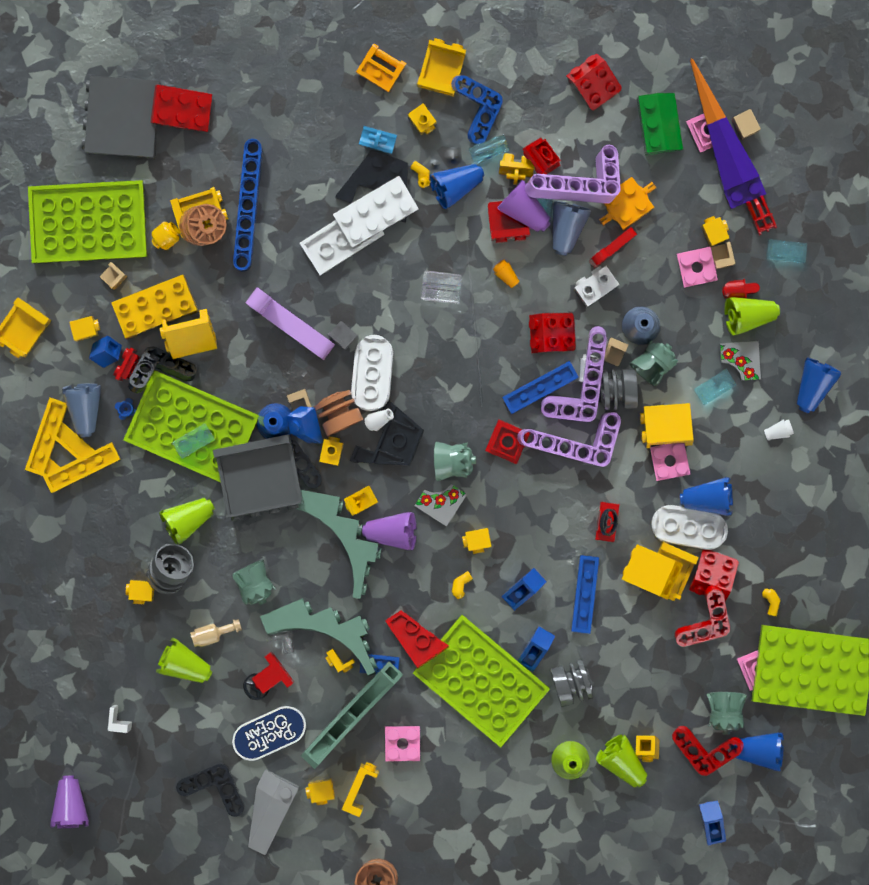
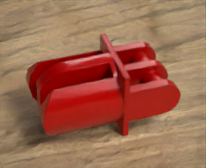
(761, 216)
(739, 289)

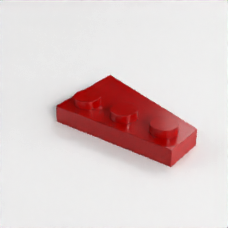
(416, 640)

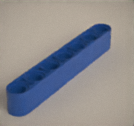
(247, 196)

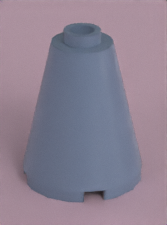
(567, 225)
(635, 331)
(83, 407)

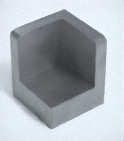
(343, 335)

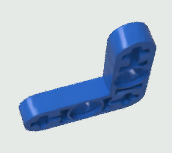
(485, 106)

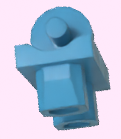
(377, 139)

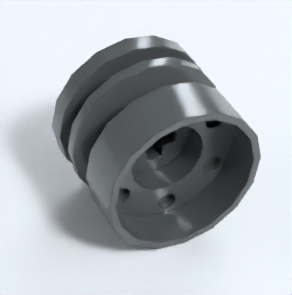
(619, 389)
(170, 568)
(572, 683)

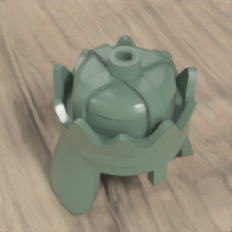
(654, 362)
(453, 460)
(254, 583)
(726, 711)

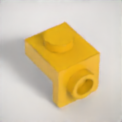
(360, 500)
(334, 660)

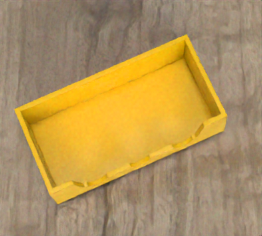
(152, 305)

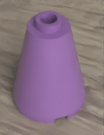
(525, 209)
(392, 531)
(69, 805)

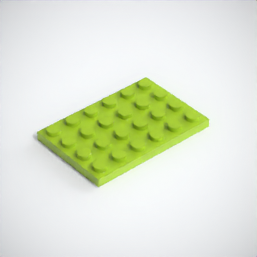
(87, 221)
(174, 409)
(812, 670)
(482, 681)

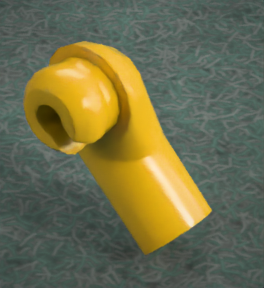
(423, 174)
(458, 585)
(773, 599)

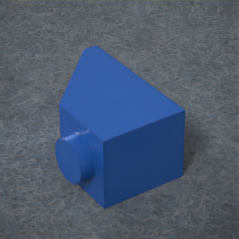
(305, 425)
(524, 589)
(536, 649)
(712, 822)

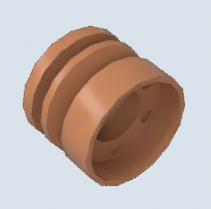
(193, 229)
(338, 412)
(378, 867)

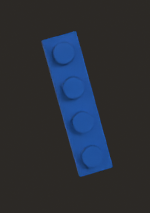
(540, 387)
(585, 594)

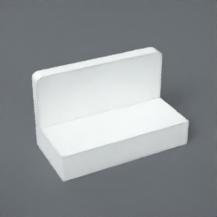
(116, 725)

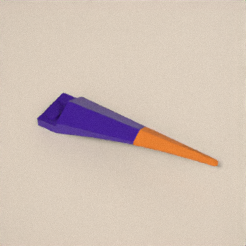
(736, 171)

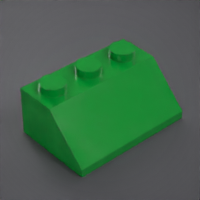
(659, 123)

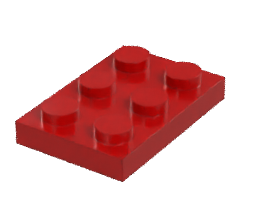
(181, 108)

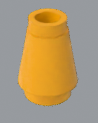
(505, 272)

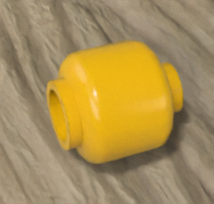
(165, 235)

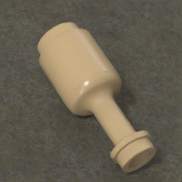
(211, 634)

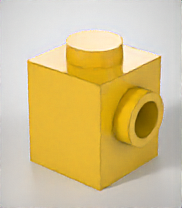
(422, 119)
(715, 230)
(84, 328)
(331, 451)
(477, 540)
(139, 591)
(647, 748)
(320, 791)

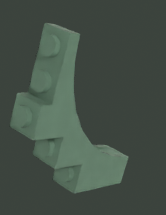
(360, 551)
(297, 617)
(351, 714)

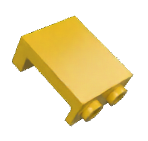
(441, 66)
(207, 197)
(22, 328)
(189, 336)
(667, 424)
(685, 558)
(651, 571)
(349, 804)

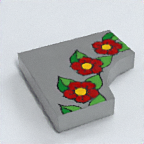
(743, 357)
(441, 504)

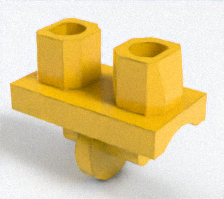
(516, 170)

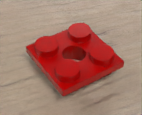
(541, 156)
(126, 369)
(497, 448)

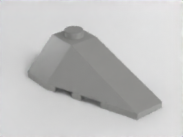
(270, 807)

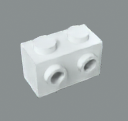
(595, 286)

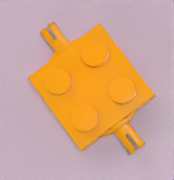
(629, 204)

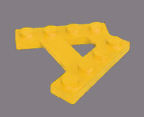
(53, 430)

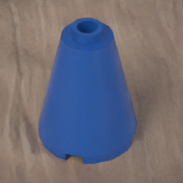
(455, 183)
(815, 384)
(275, 411)
(709, 497)
(763, 750)

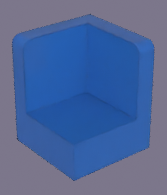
(105, 351)

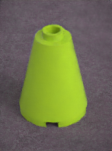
(749, 314)
(186, 518)
(183, 663)
(568, 752)
(622, 761)

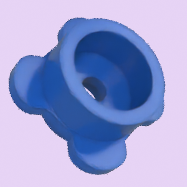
(120, 407)

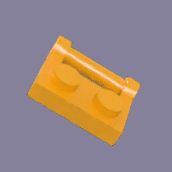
(376, 72)

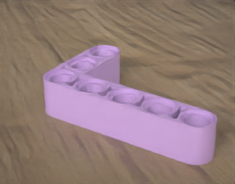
(582, 193)
(289, 323)
(588, 383)
(573, 447)

